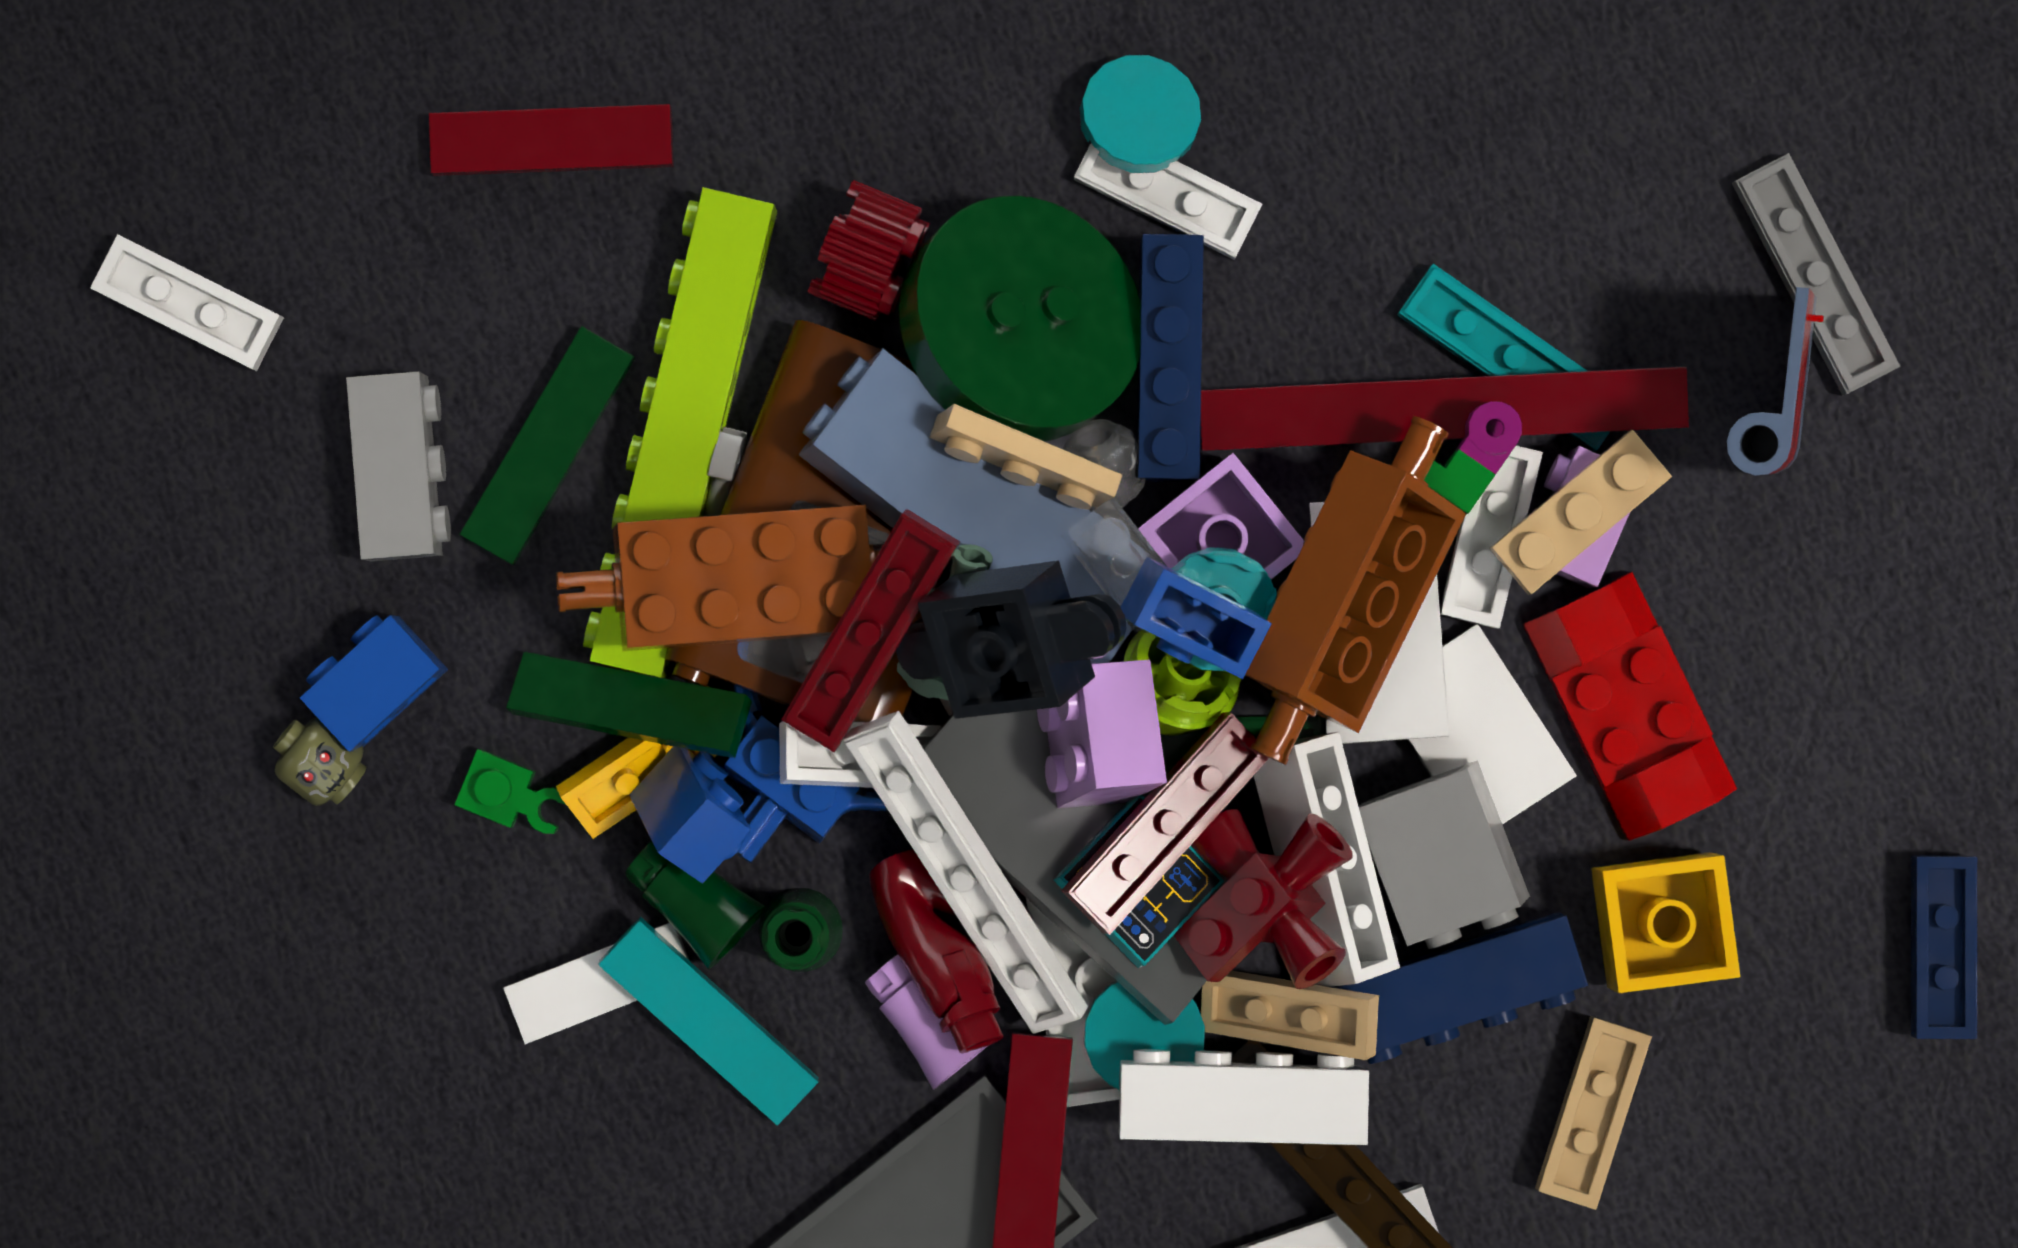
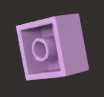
(1224, 512)
(1105, 738)

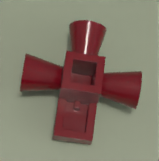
(1265, 900)

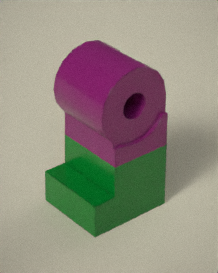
(1489, 439)

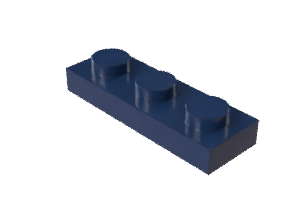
(1944, 947)

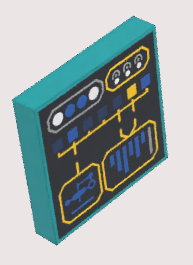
(1164, 906)

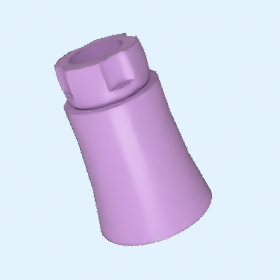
(917, 1023)

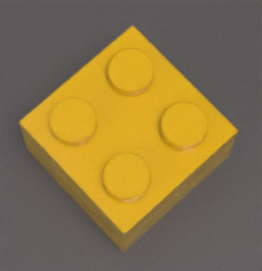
(1665, 922)

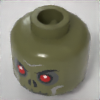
(317, 763)

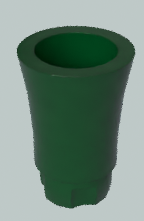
(816, 913)
(706, 914)

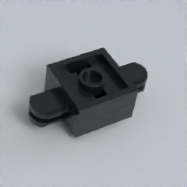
(1010, 639)

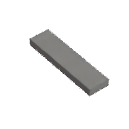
(1811, 259)

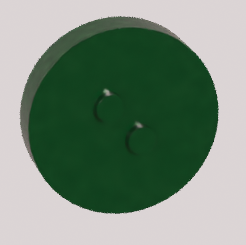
(1021, 316)

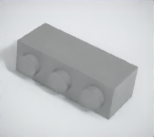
(397, 466)

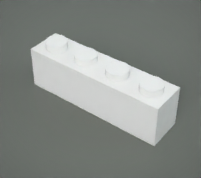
(1354, 912)
(1243, 1100)

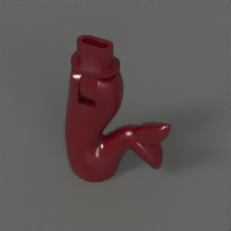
(937, 956)

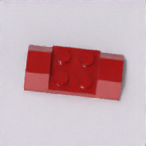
(1631, 707)

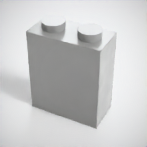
(1444, 856)

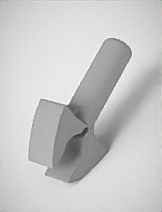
(723, 468)

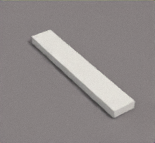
(965, 872)

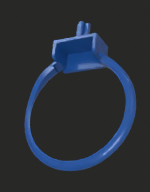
(808, 807)

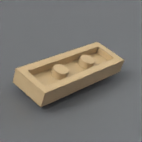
(1024, 458)
(1580, 512)
(1282, 1015)
(1593, 1112)

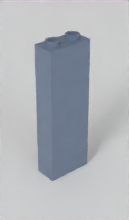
(883, 457)

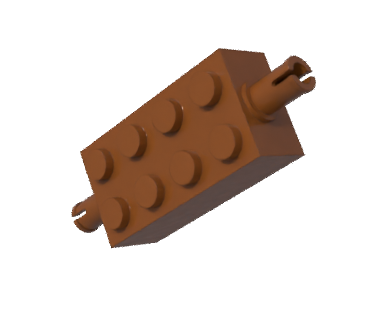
(728, 577)
(1354, 591)

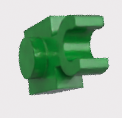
(502, 791)

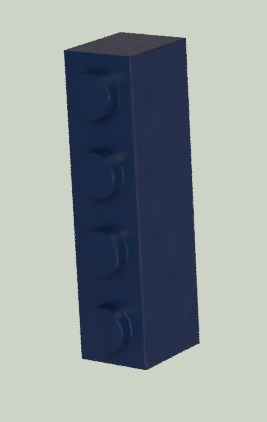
(1170, 358)
(1475, 982)

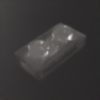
(1110, 549)

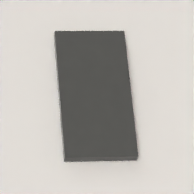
(1001, 785)
(932, 1187)

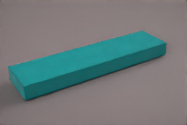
(1484, 335)
(708, 1021)

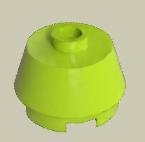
(1183, 693)

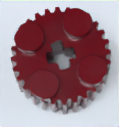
(868, 252)

